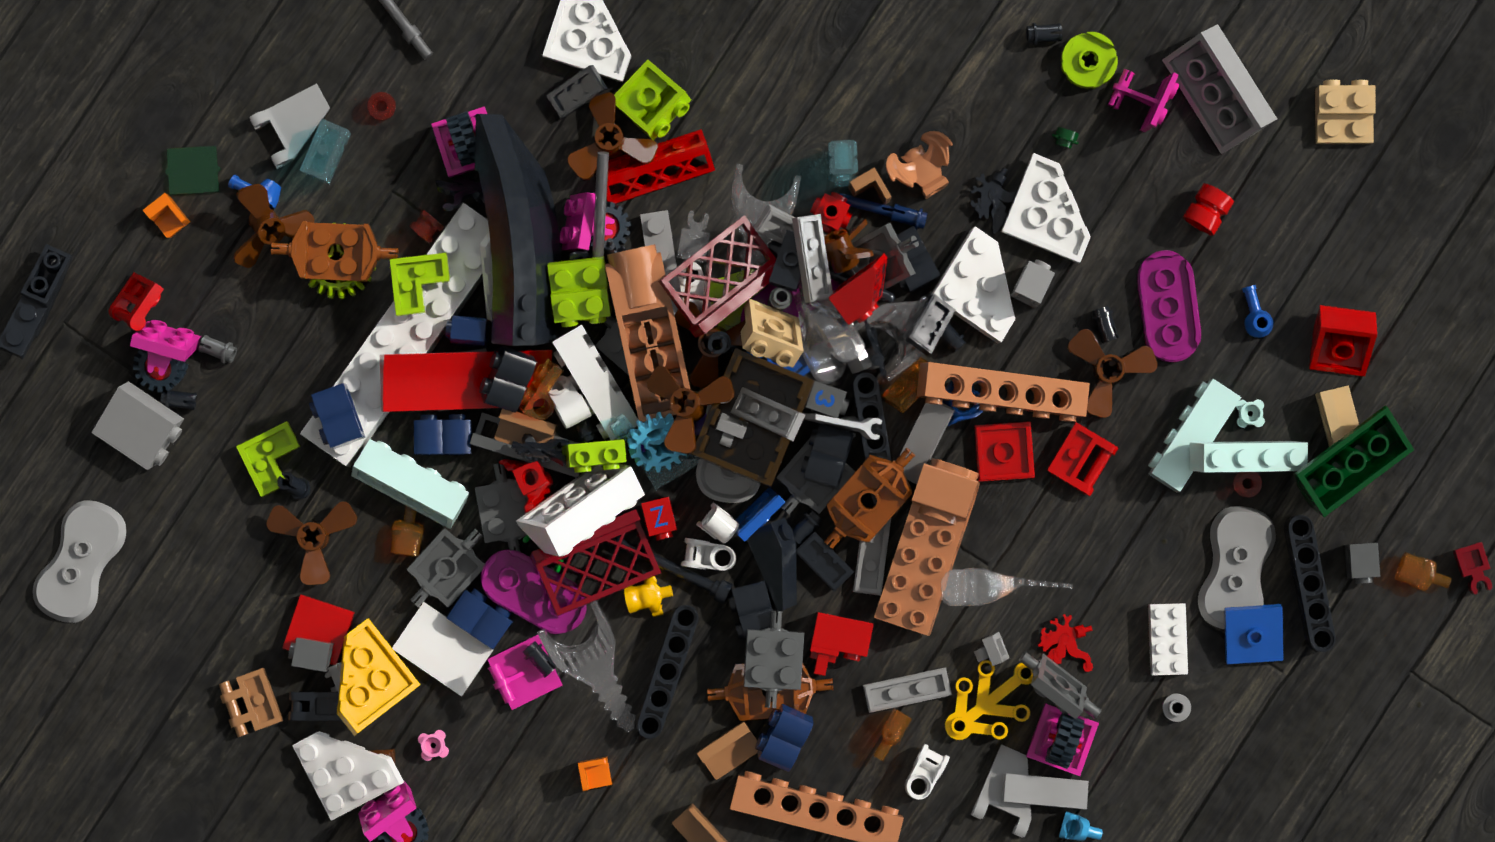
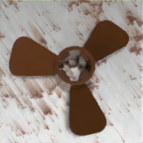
(584, 161)
(256, 201)
(841, 251)
(1087, 348)
(708, 366)
(682, 434)
(314, 566)

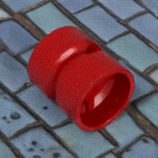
(1208, 209)

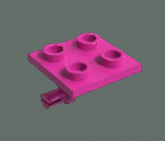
(1157, 111)
(518, 678)

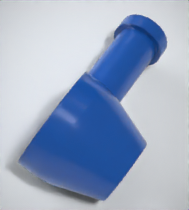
(272, 188)
(1255, 313)

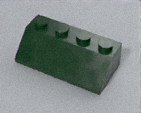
(1353, 462)

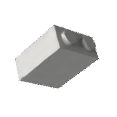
(138, 426)

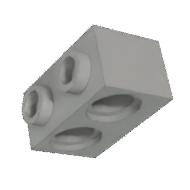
(1033, 283)

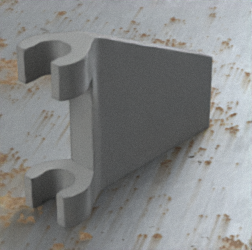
(293, 121)
(847, 423)
(1009, 762)

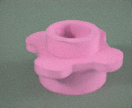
(429, 752)

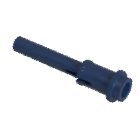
(897, 213)

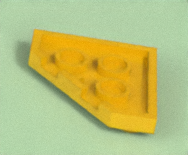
(370, 678)

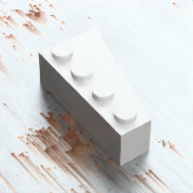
(593, 379)

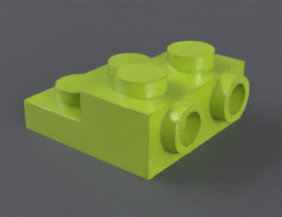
(652, 100)
(579, 291)
(603, 453)

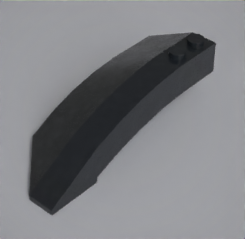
(521, 234)

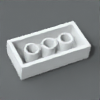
(1168, 639)

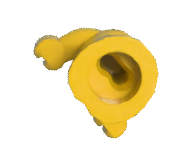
(647, 596)

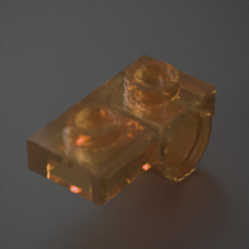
(544, 379)
(904, 389)

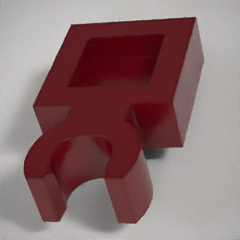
(1472, 563)

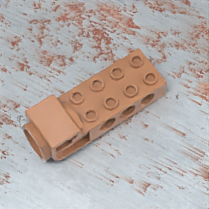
(646, 325)
(928, 545)

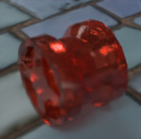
(426, 226)

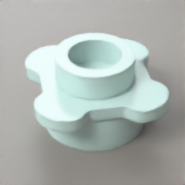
(1257, 417)

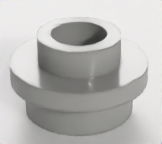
(1167, 707)

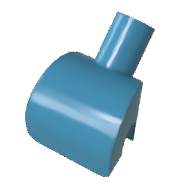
(1078, 828)

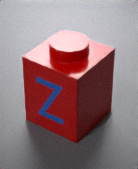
(659, 518)

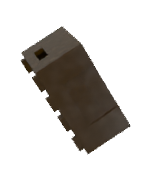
(761, 454)

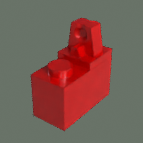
(838, 634)

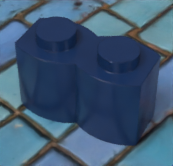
(468, 331)
(337, 416)
(442, 436)
(480, 618)
(784, 737)

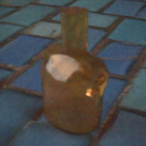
(407, 535)
(1419, 572)
(895, 727)

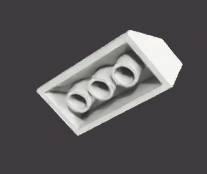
(581, 508)

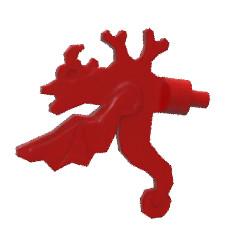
(1065, 639)

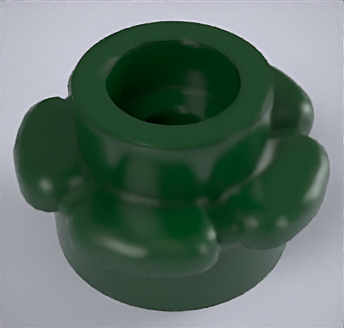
(1065, 137)

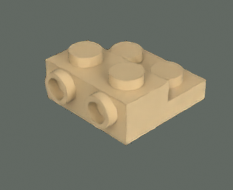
(1344, 112)
(771, 334)

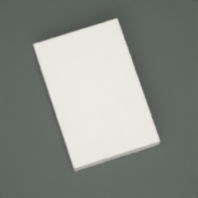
(442, 649)

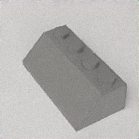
(1219, 89)

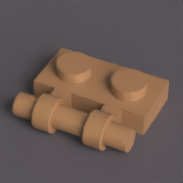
(258, 699)

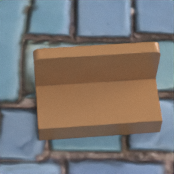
(868, 180)
(515, 425)
(729, 750)
(696, 827)

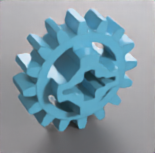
(652, 436)

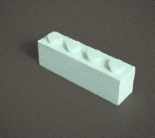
(1198, 424)
(1247, 456)
(410, 483)

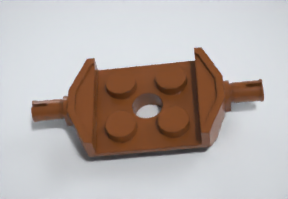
(311, 248)
(874, 476)
(750, 701)

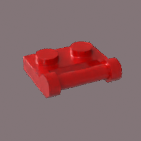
(142, 294)
(1075, 452)

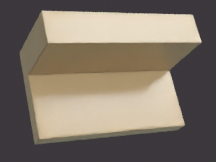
(1337, 413)

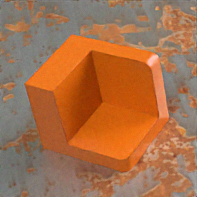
(166, 215)
(594, 773)

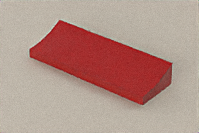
(439, 380)

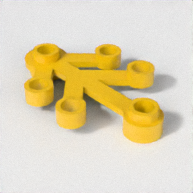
(985, 704)

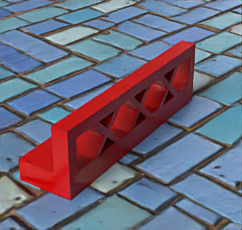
(669, 153)

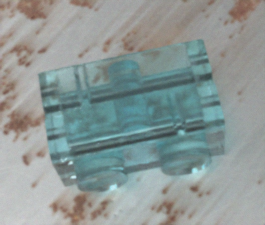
(325, 151)
(842, 162)

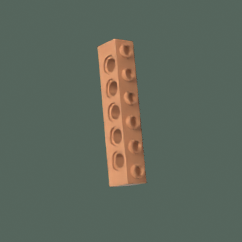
(1072, 393)
(744, 802)

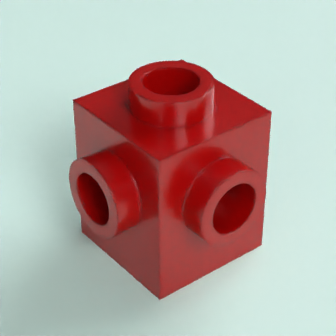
(838, 202)

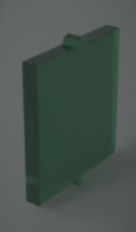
(193, 170)

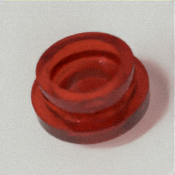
(375, 100)
(1256, 484)

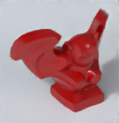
(531, 480)

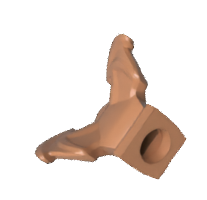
(921, 166)

